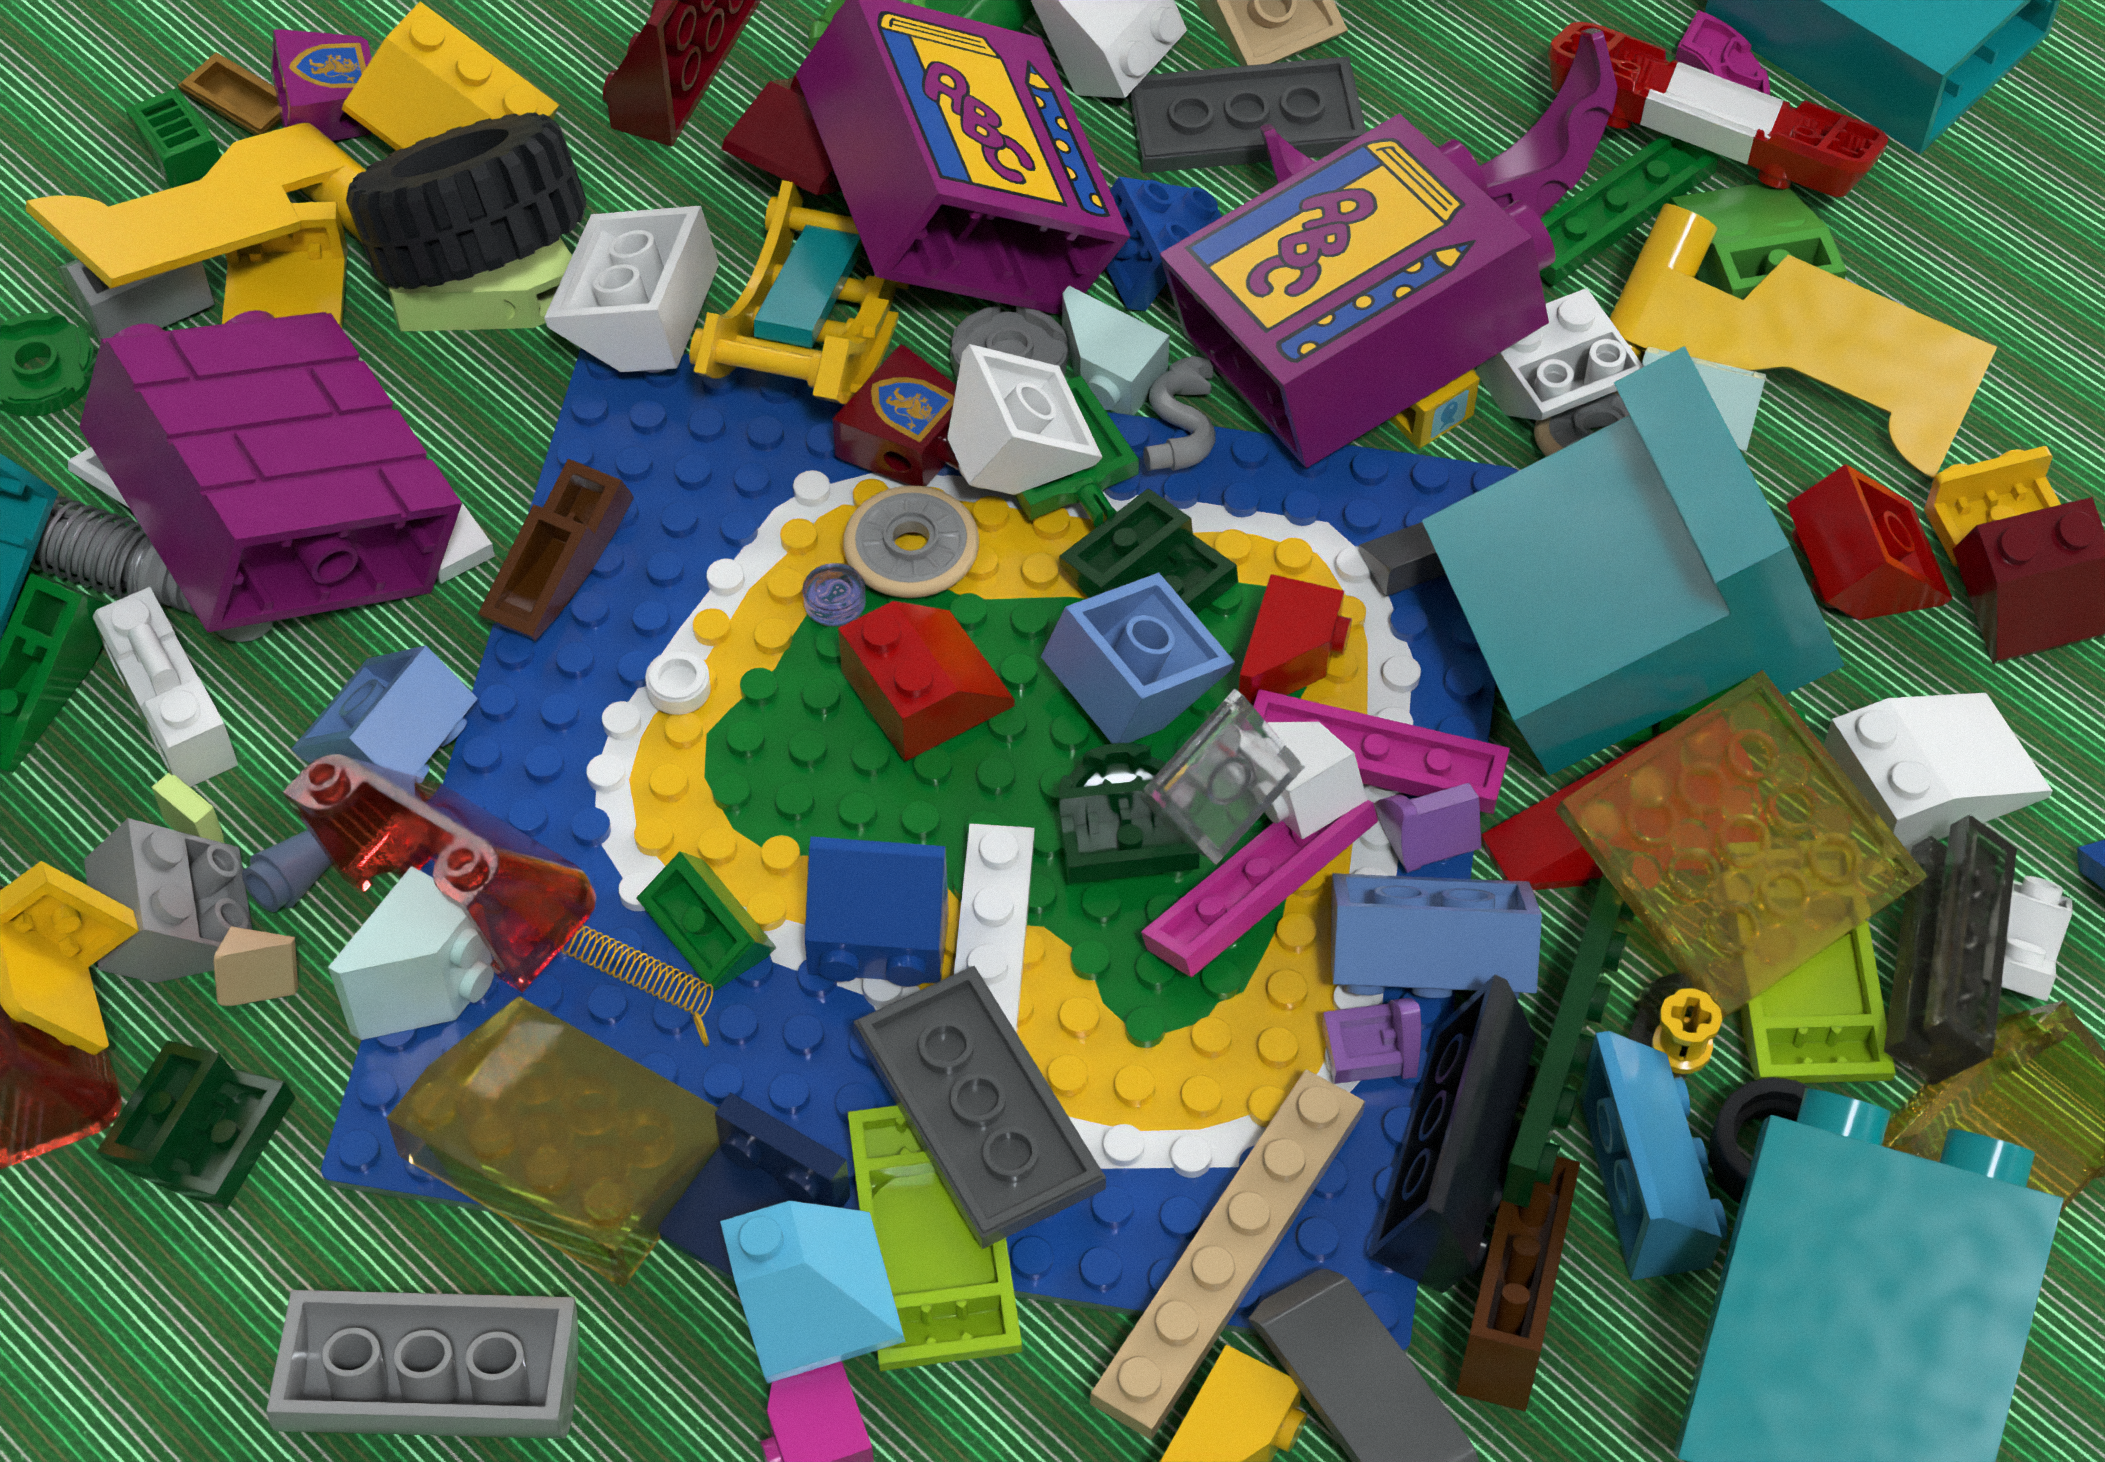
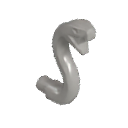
(1183, 378)

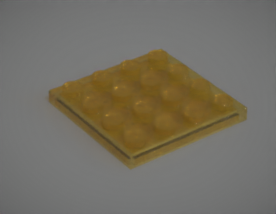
(1741, 844)

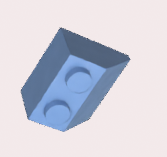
(1135, 657)
(392, 713)

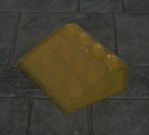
(557, 1136)

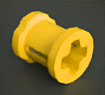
(1702, 1027)

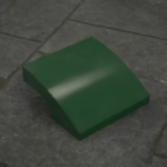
(1147, 540)
(196, 1124)

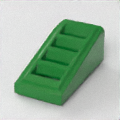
(179, 147)

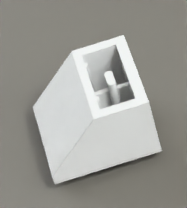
(1561, 363)

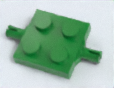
(1086, 486)

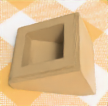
(254, 967)

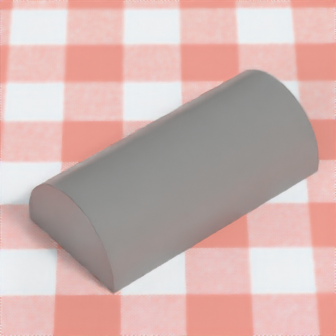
(426, 1364)

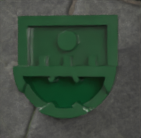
(1107, 824)

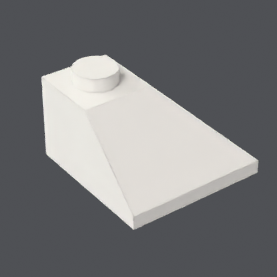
(1016, 423)

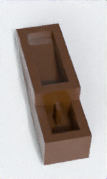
(556, 550)

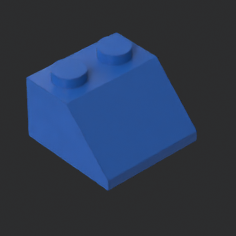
(876, 910)

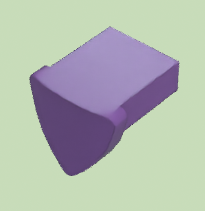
(1431, 825)
(1374, 1041)

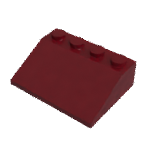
(672, 65)

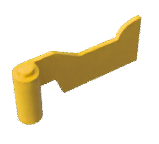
(225, 211)
(1810, 325)

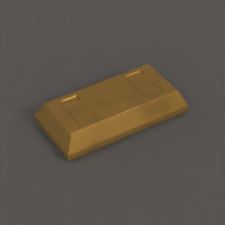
(234, 94)

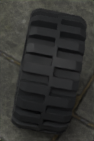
(466, 201)

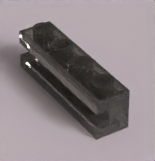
(1952, 953)

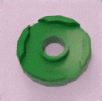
(56, 383)

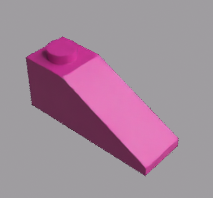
(815, 1419)

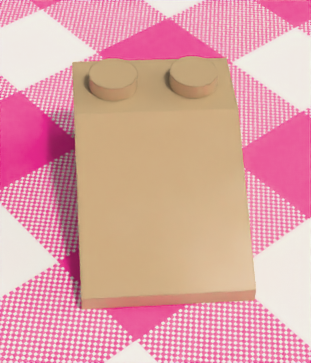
(1272, 29)

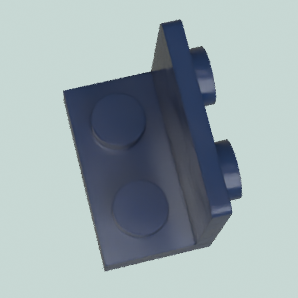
(752, 1169)

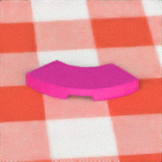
(1722, 52)

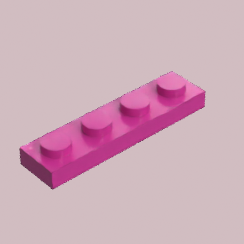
(1399, 753)
(1248, 889)

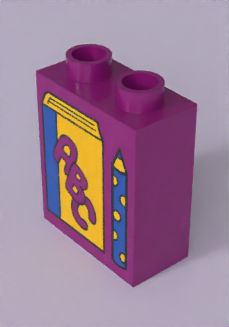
(960, 155)
(1360, 286)

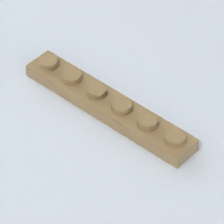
(1227, 1255)

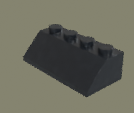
(1457, 1141)

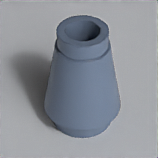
(285, 871)

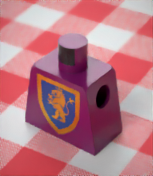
(315, 77)

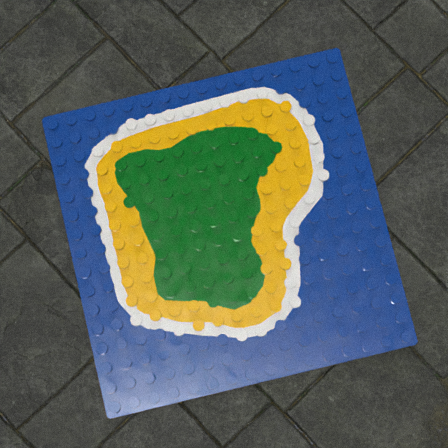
(1149, 1064)

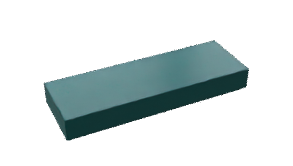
(807, 286)

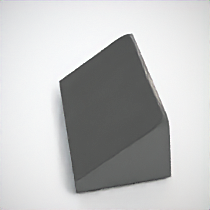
(1402, 559)

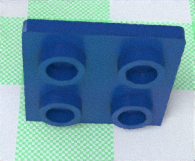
(1156, 220)

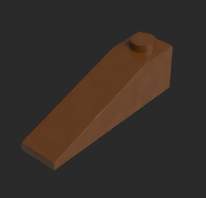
(1517, 1293)

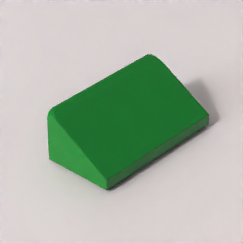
(705, 920)

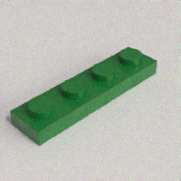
(1623, 201)

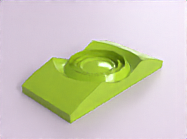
(1822, 1019)
(945, 1287)

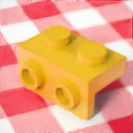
(1988, 492)

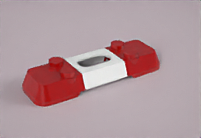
(1784, 142)

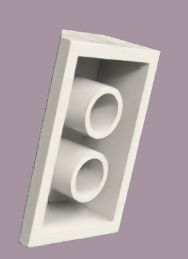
(636, 287)

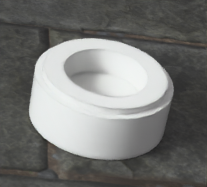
(678, 682)

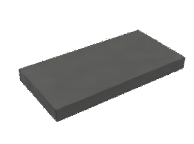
(1217, 113)
(979, 1106)

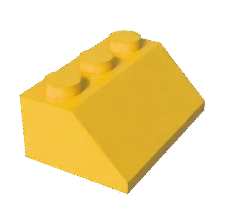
(436, 80)

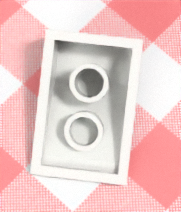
(1109, 42)
(1934, 762)

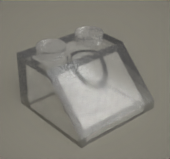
(1222, 778)

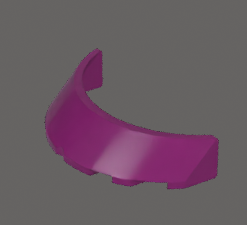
(1548, 156)

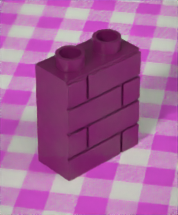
(267, 467)

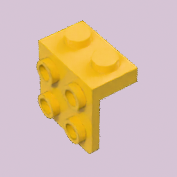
(292, 272)
(47, 942)

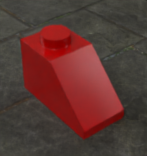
(1293, 637)

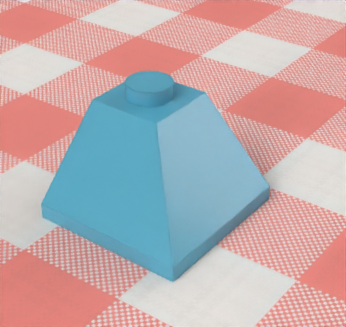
(811, 1286)

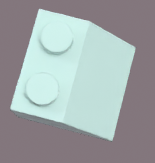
(410, 962)

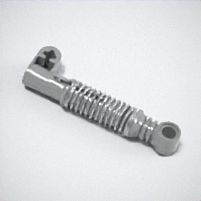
(113, 556)

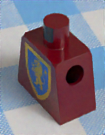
(899, 421)

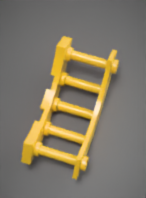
(849, 350)

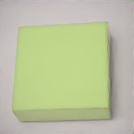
(186, 809)

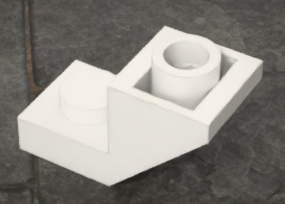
(2035, 936)

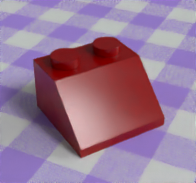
(1866, 547)
(919, 675)

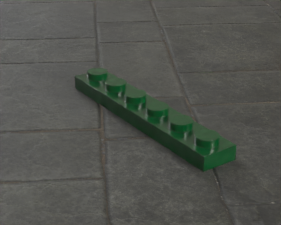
(1568, 1047)

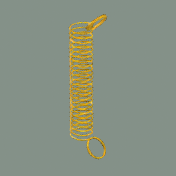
(697, 1018)

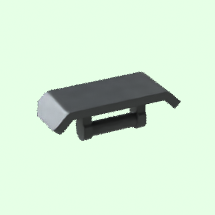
(1357, 1374)

